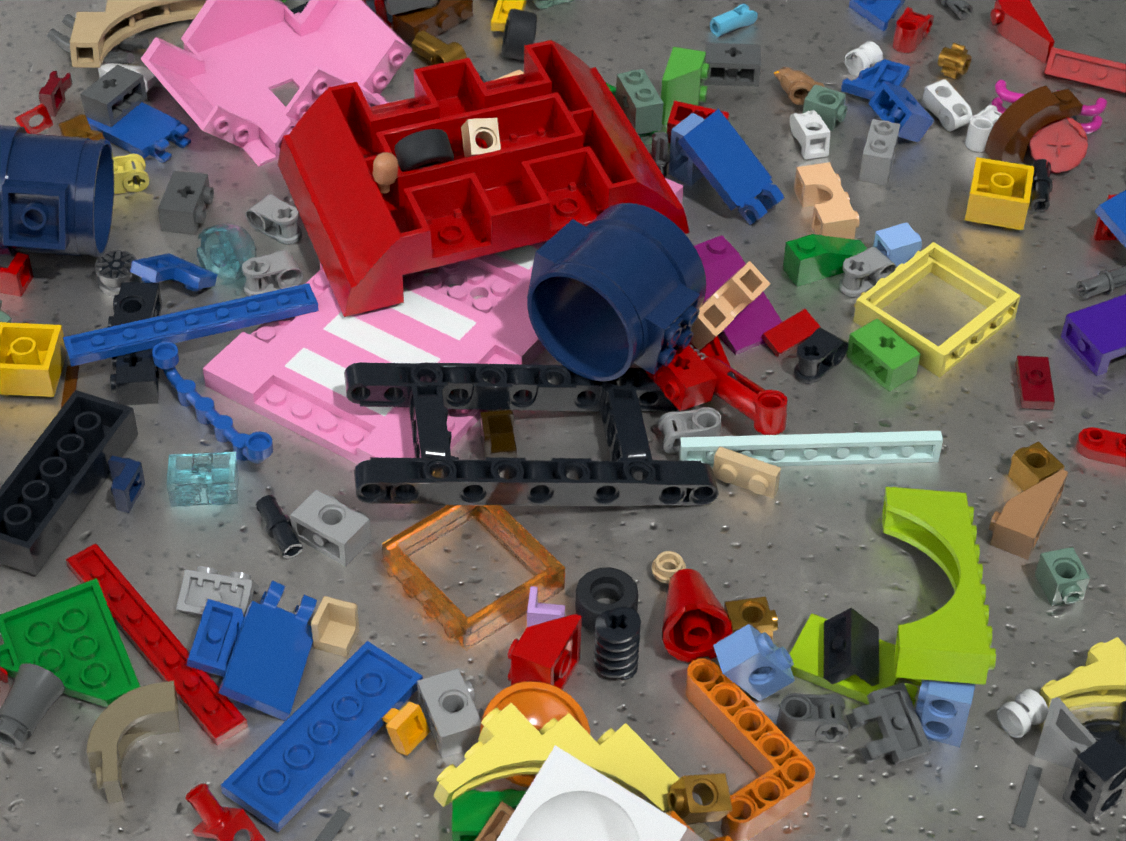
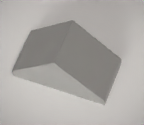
(1062, 736)

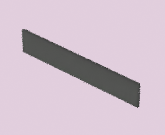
(1027, 795)
(333, 825)

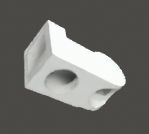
(946, 105)
(811, 134)

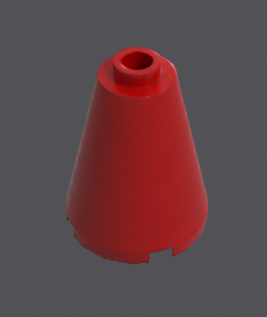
(693, 618)

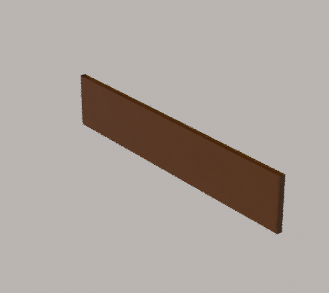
(70, 382)

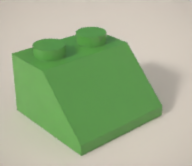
(684, 79)

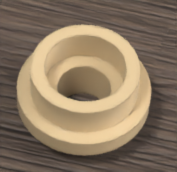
(665, 561)

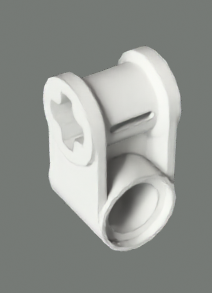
(980, 128)

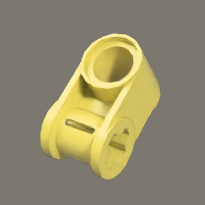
(124, 174)

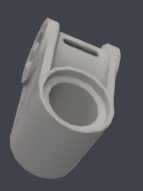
(275, 219)
(864, 271)
(271, 273)
(691, 423)

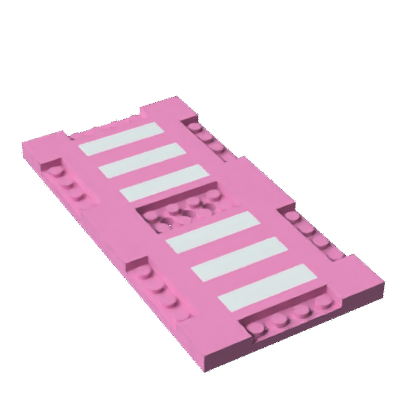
(298, 363)

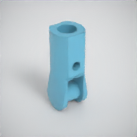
(732, 20)

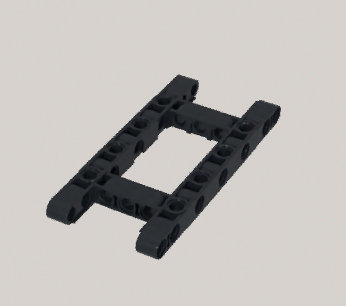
(443, 479)

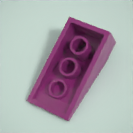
(745, 331)

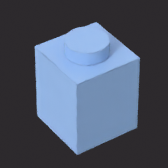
(898, 243)

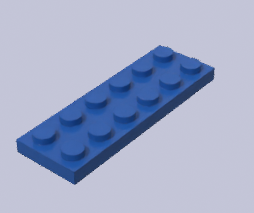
(321, 736)

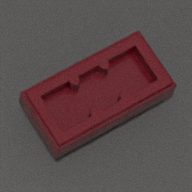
(1035, 382)

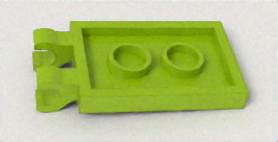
(809, 665)

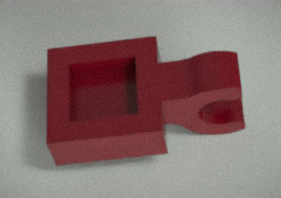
(53, 92)

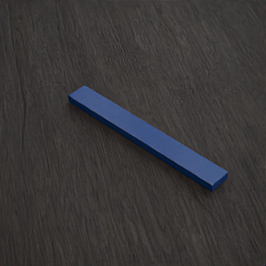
(190, 324)

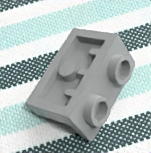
(208, 584)

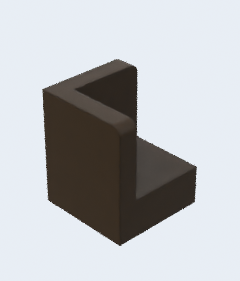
(498, 434)

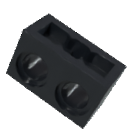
(1097, 779)

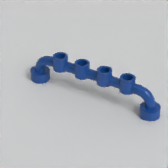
(250, 447)

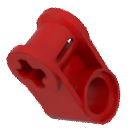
(911, 30)

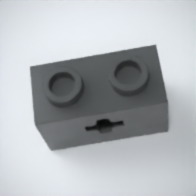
(733, 64)
(114, 95)
(185, 202)

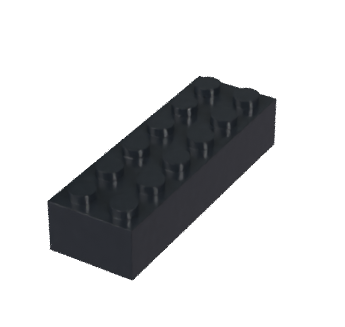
(60, 477)

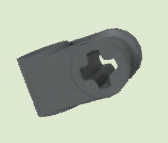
(810, 717)

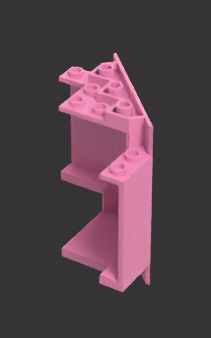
(250, 46)

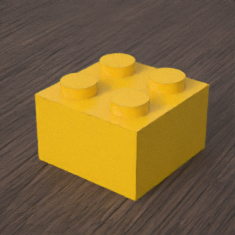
(999, 193)
(30, 358)

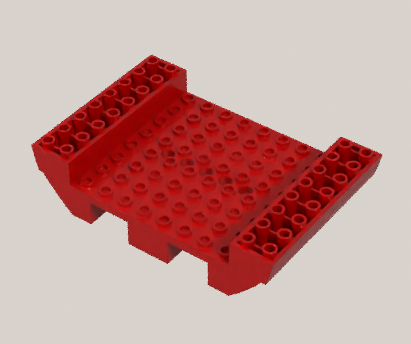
(559, 160)

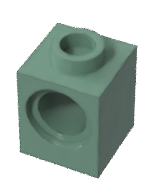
(827, 104)
(1062, 576)

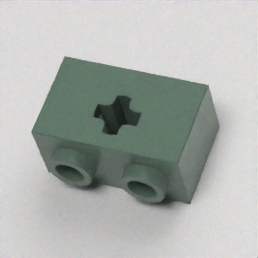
(639, 101)

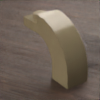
(124, 723)

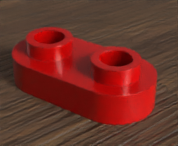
(1102, 446)

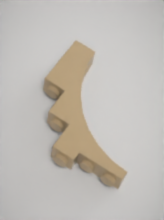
(99, 32)

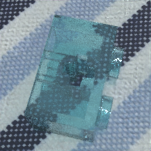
(203, 479)

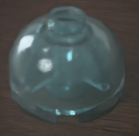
(225, 250)

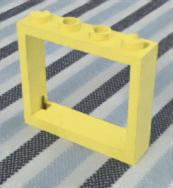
(934, 259)

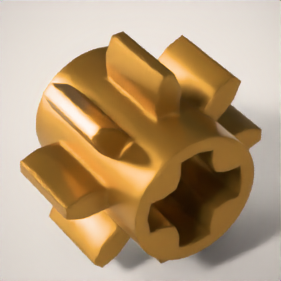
(954, 60)

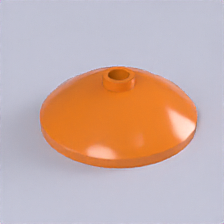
(539, 704)

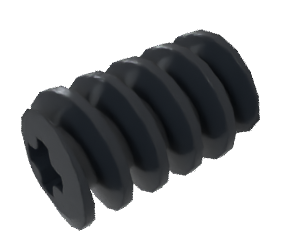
(617, 643)

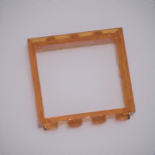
(470, 631)

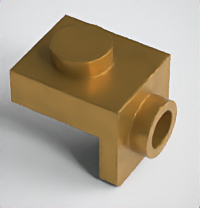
(79, 127)

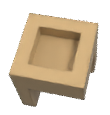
(335, 626)

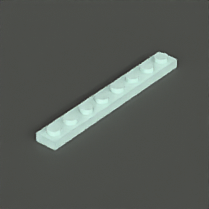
(820, 448)

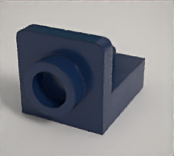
(127, 481)

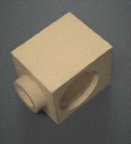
(480, 128)

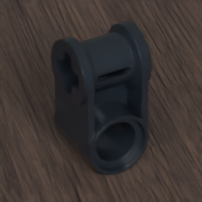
(819, 355)

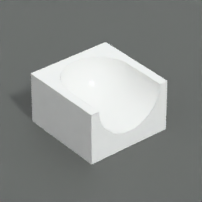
(583, 805)

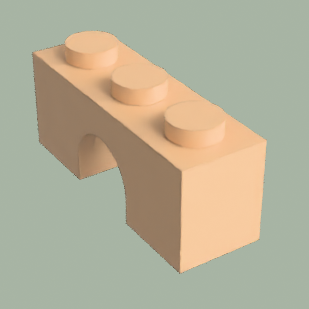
(821, 187)
(726, 303)

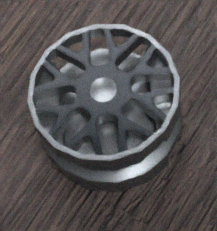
(114, 270)

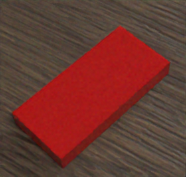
(790, 332)

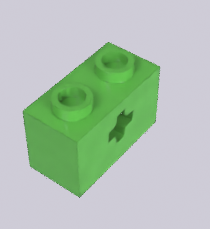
(883, 354)

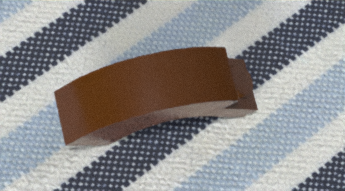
(1024, 118)

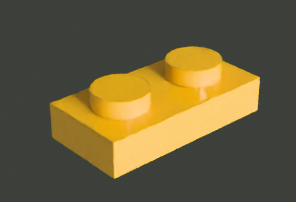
(501, 12)

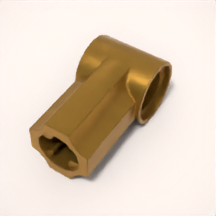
(437, 50)

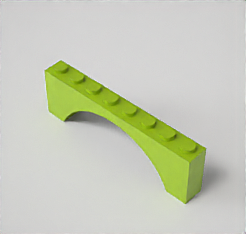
(956, 638)

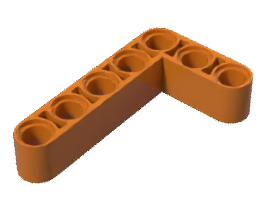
(732, 715)

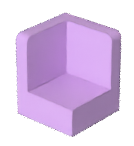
(542, 612)

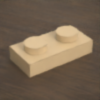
(746, 472)

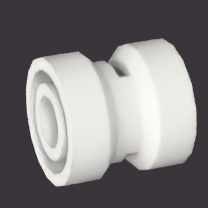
(864, 57)
(1021, 714)

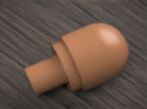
(385, 171)

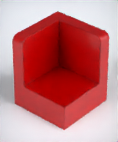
(17, 276)

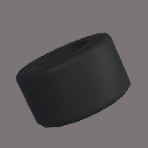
(518, 32)
(423, 149)
(601, 584)

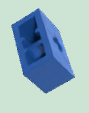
(900, 107)

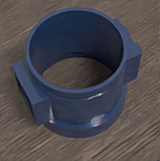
(54, 194)
(616, 292)

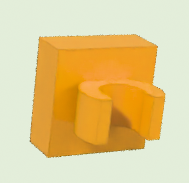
(406, 727)

